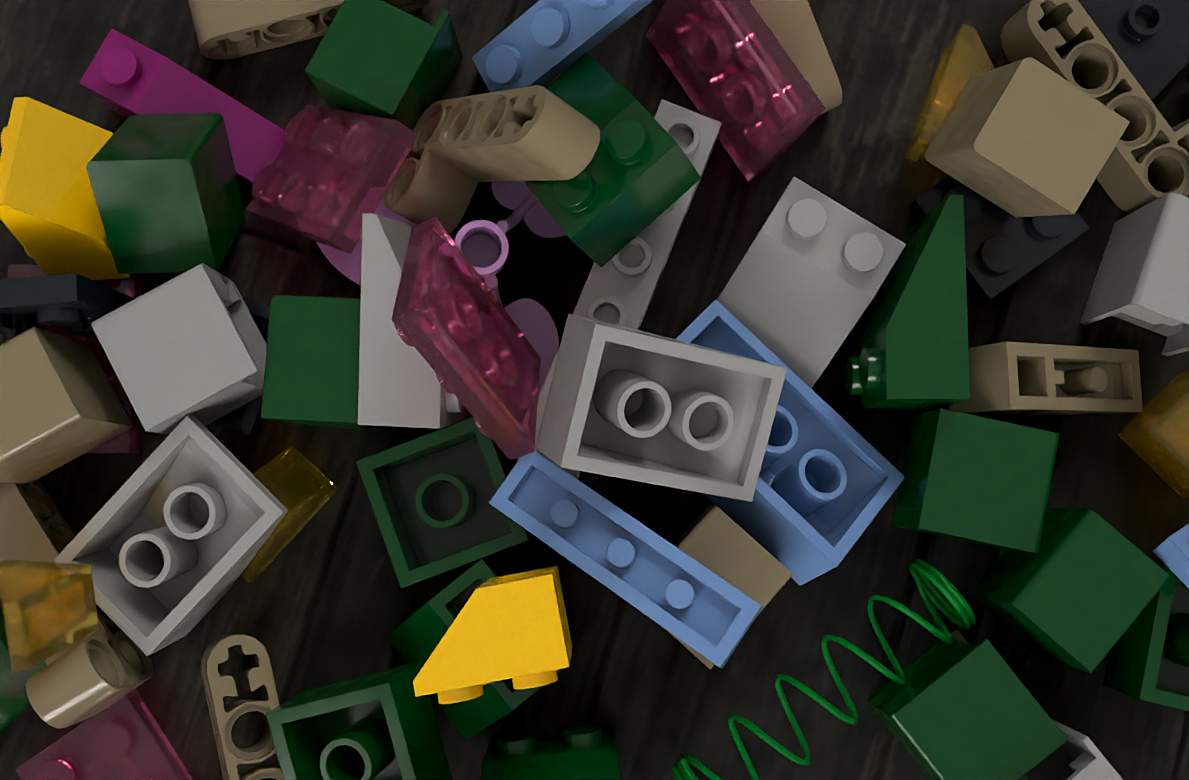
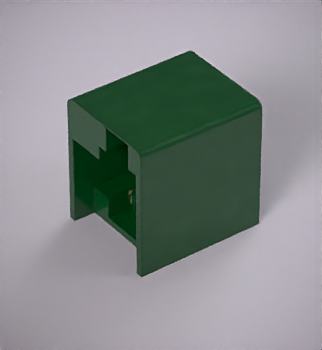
(384, 61)
(167, 192)
(313, 362)
(976, 480)
(1076, 592)
(966, 714)

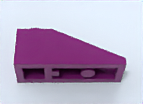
(141, 81)

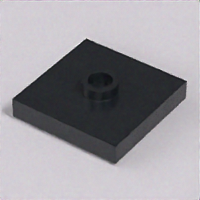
(1146, 36)

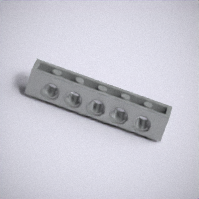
(627, 282)

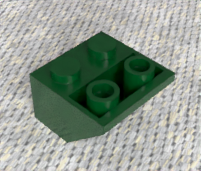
(426, 627)

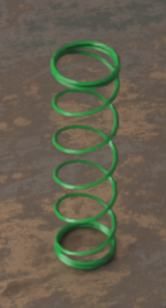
(927, 580)

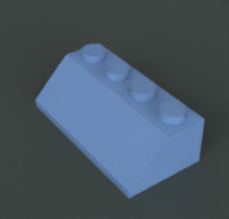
(817, 472)

